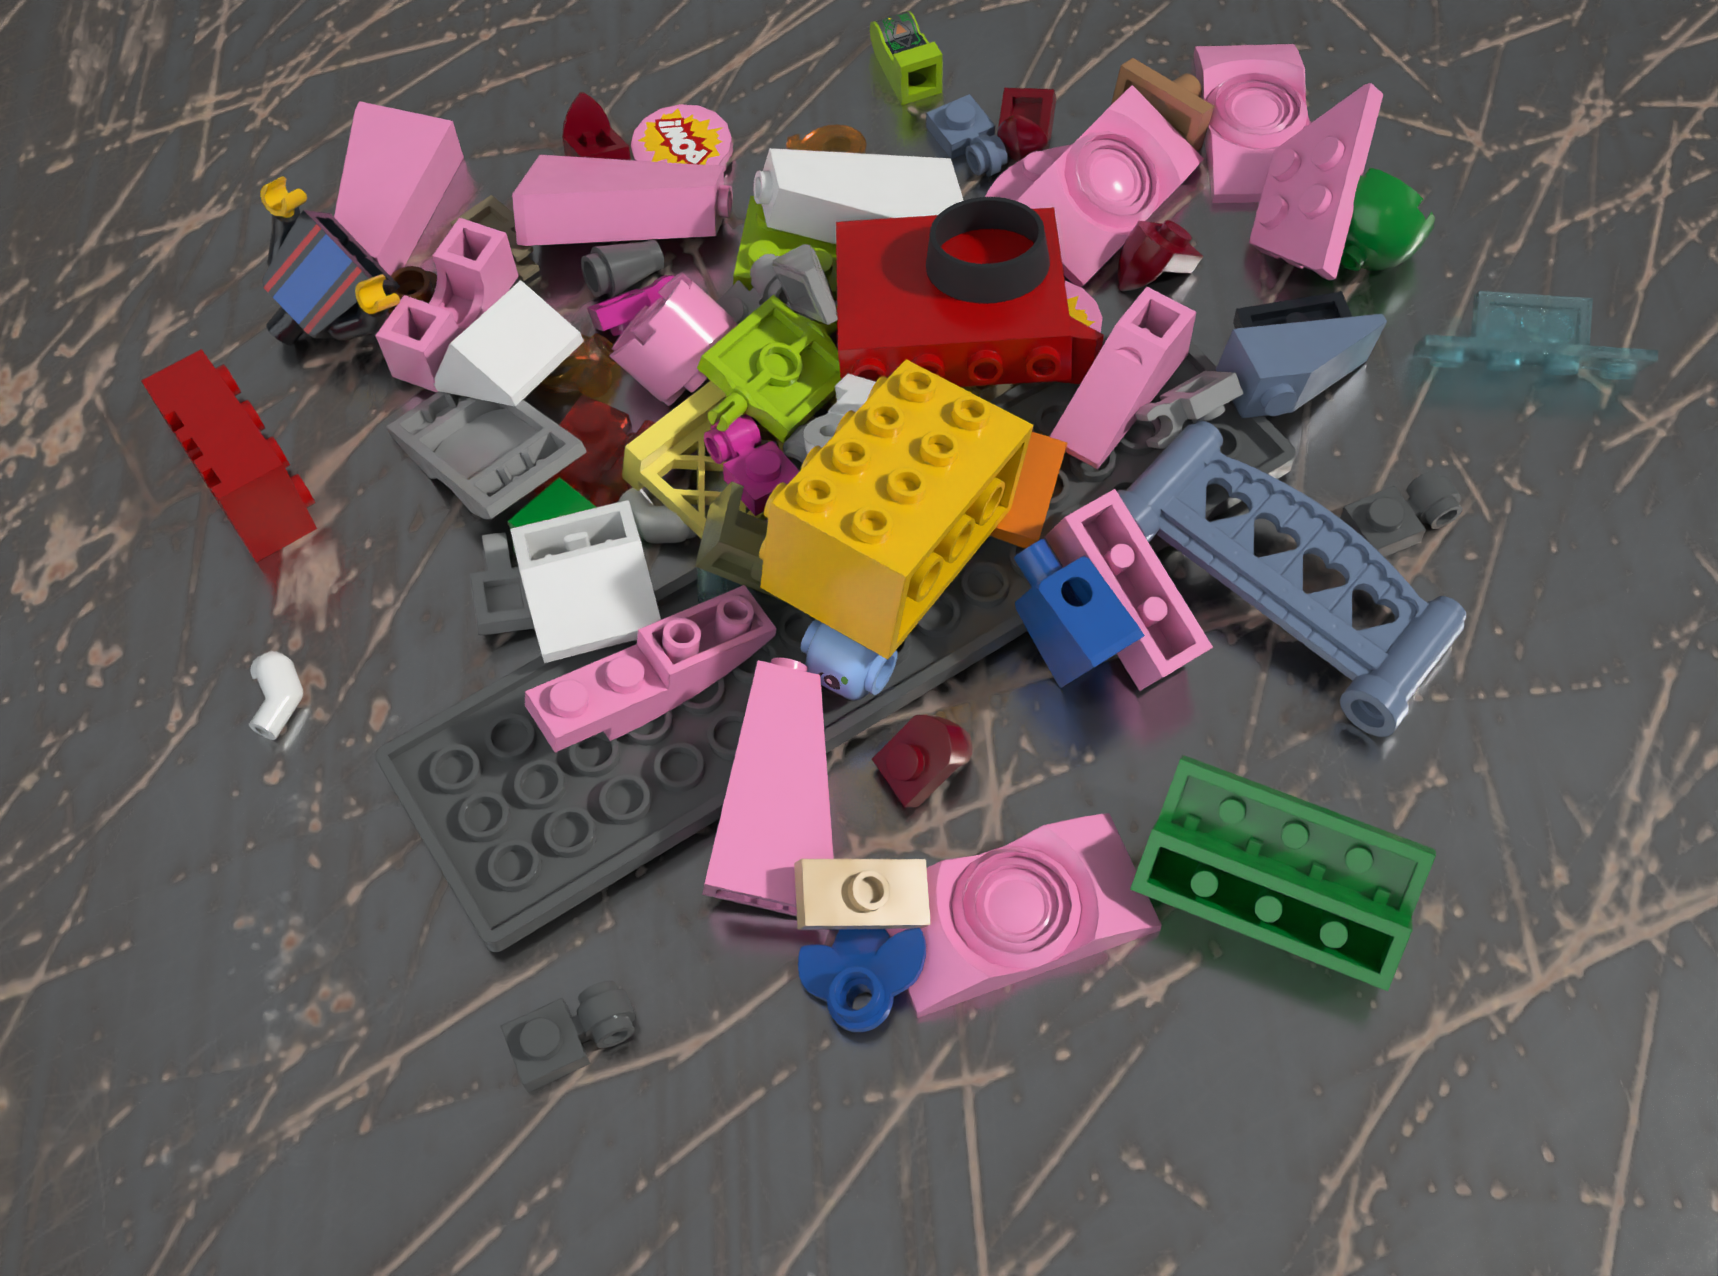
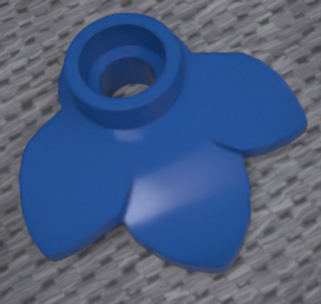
(859, 964)

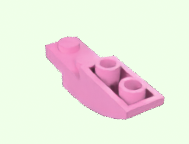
(656, 675)

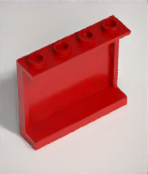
(897, 314)

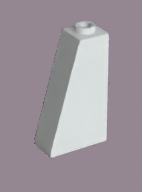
(815, 189)

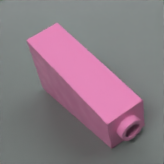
(394, 179)
(618, 201)
(775, 792)

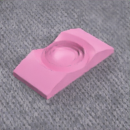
(1256, 109)
(1111, 182)
(1027, 910)

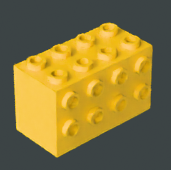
(892, 506)

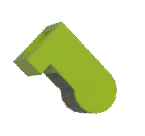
(905, 50)

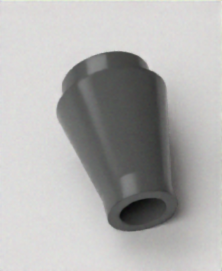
(620, 266)

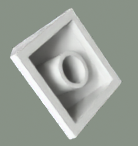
(507, 349)

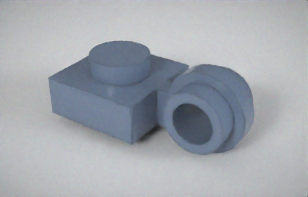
(966, 129)

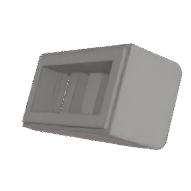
(806, 284)

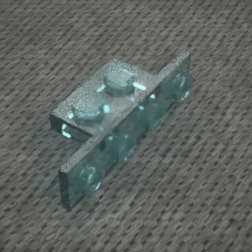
(1533, 331)

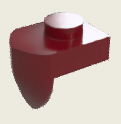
(1026, 120)
(589, 132)
(1152, 250)
(923, 757)

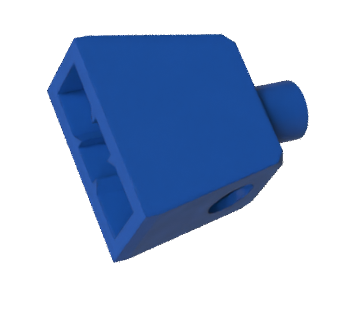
(1071, 613)

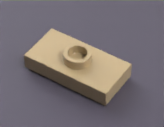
(861, 894)

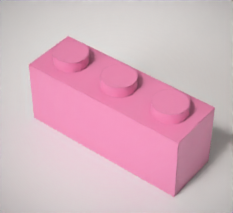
(1130, 567)

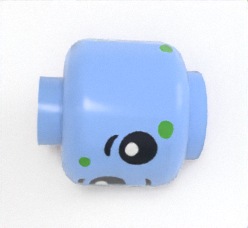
(844, 663)

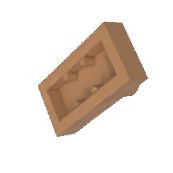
(1175, 100)

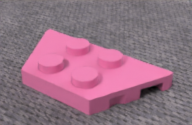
(1314, 185)

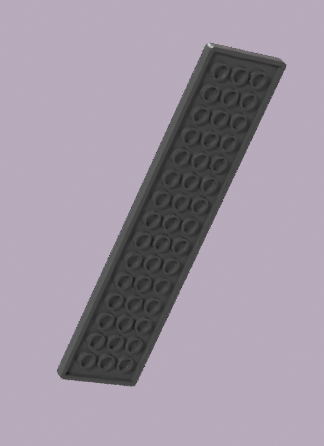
(547, 829)

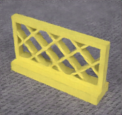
(670, 446)

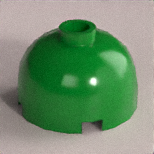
(1384, 223)

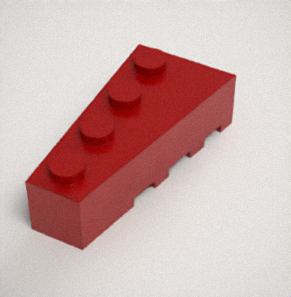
(232, 454)

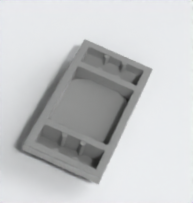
(484, 448)

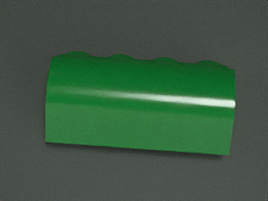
(1284, 872)

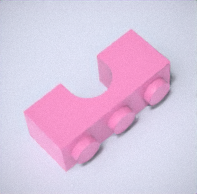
(472, 275)

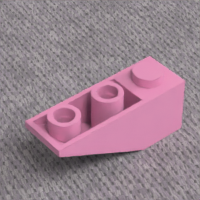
(1126, 375)

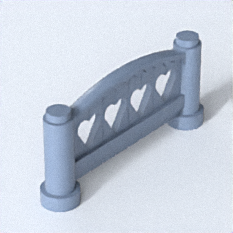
(1380, 660)

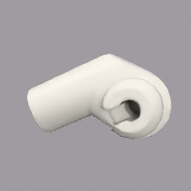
(656, 523)
(281, 692)

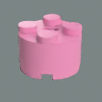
(670, 337)

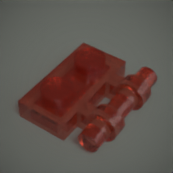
(603, 435)

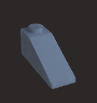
(1296, 361)

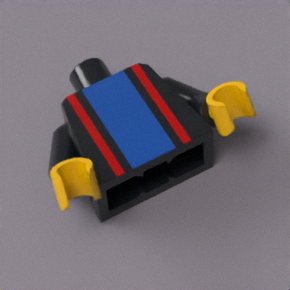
(320, 274)

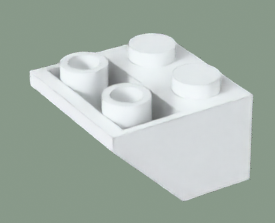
(585, 580)

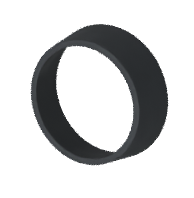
(987, 281)

